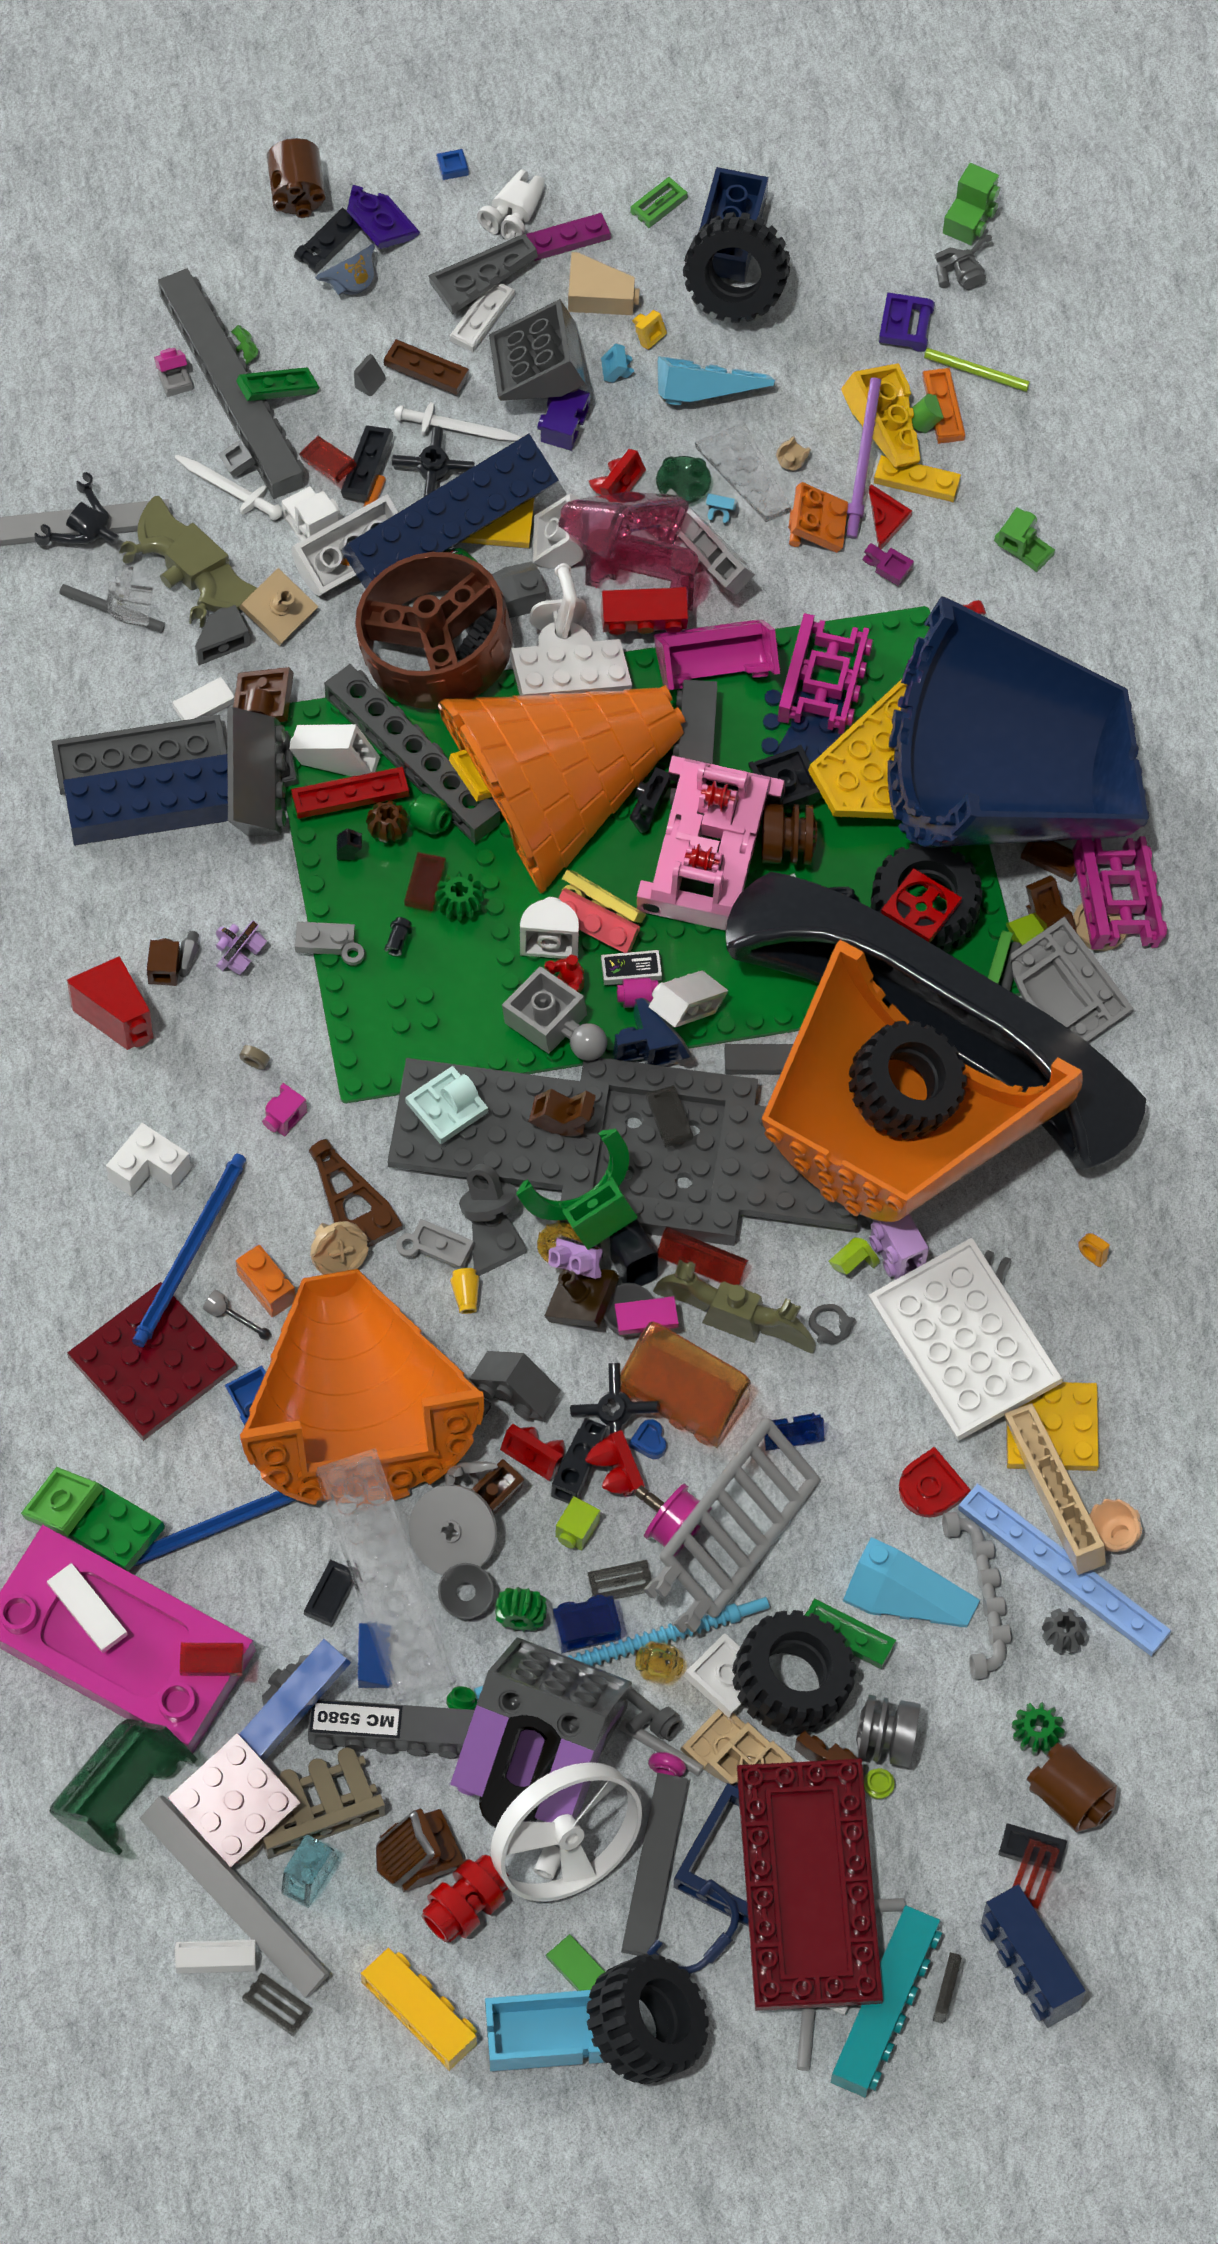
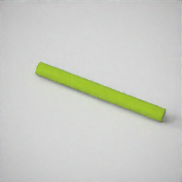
(977, 369)

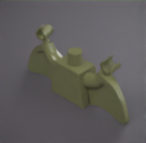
(189, 559)
(735, 1308)

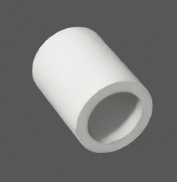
(548, 1862)

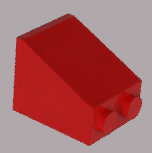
(112, 1003)

